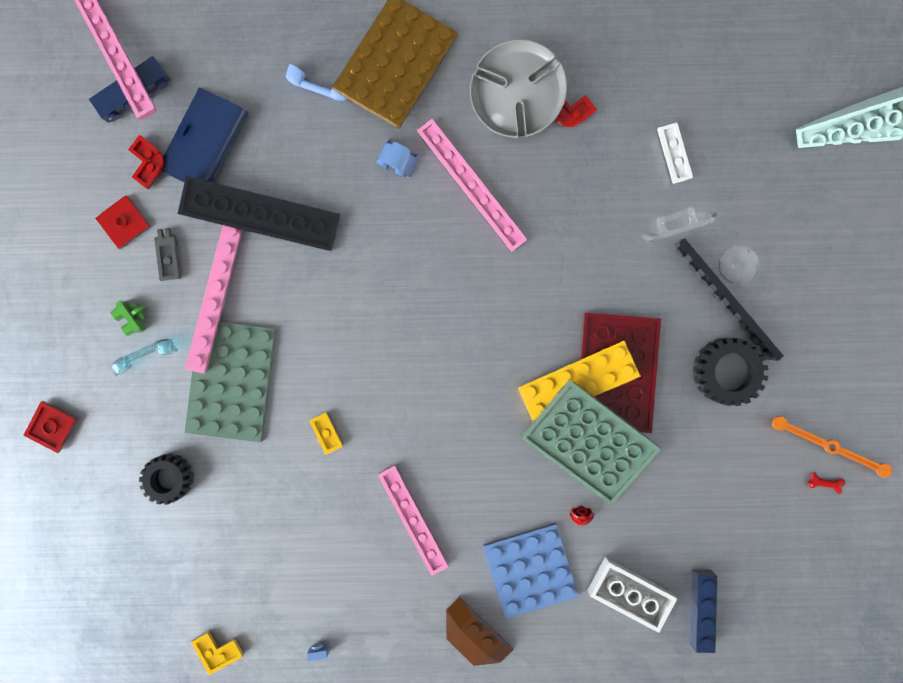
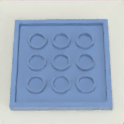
(530, 570)

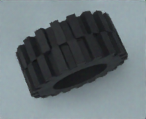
(706, 371)

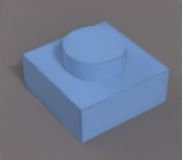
(318, 651)

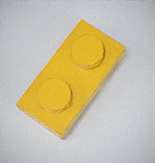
(326, 433)

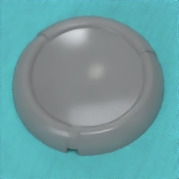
(518, 88)

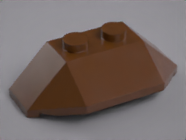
(474, 636)

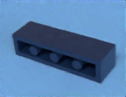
(112, 101)
(703, 611)

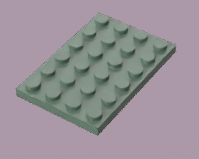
(234, 390)
(590, 442)

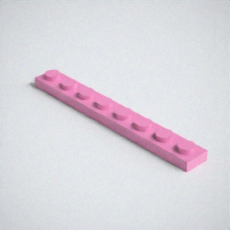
(117, 58)
(471, 185)
(214, 299)

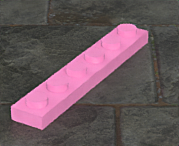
(413, 520)

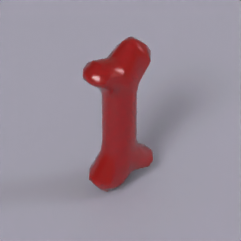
(817, 481)

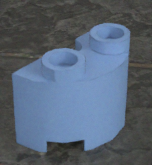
(398, 158)

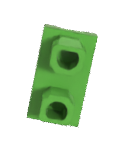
(124, 310)

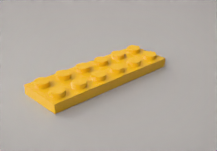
(594, 374)

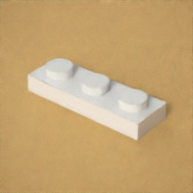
(675, 153)

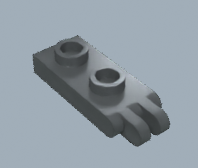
(167, 255)

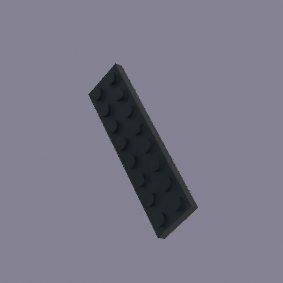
(258, 213)

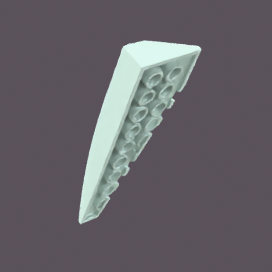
(868, 120)

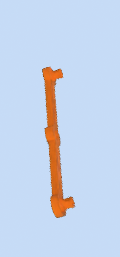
(882, 469)

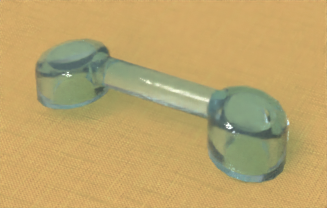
(162, 346)

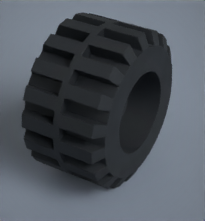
(151, 483)

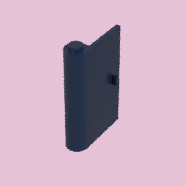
(204, 137)

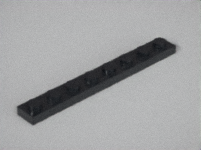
(722, 294)

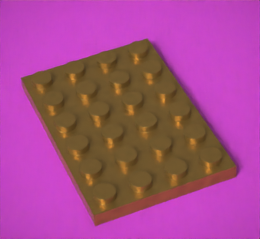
(395, 61)

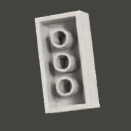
(632, 594)

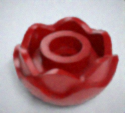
(581, 515)

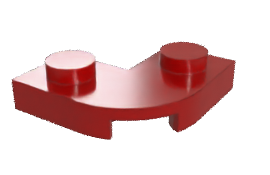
(577, 113)
(152, 161)

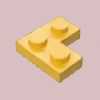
(216, 657)

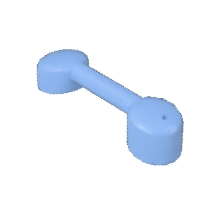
(297, 78)

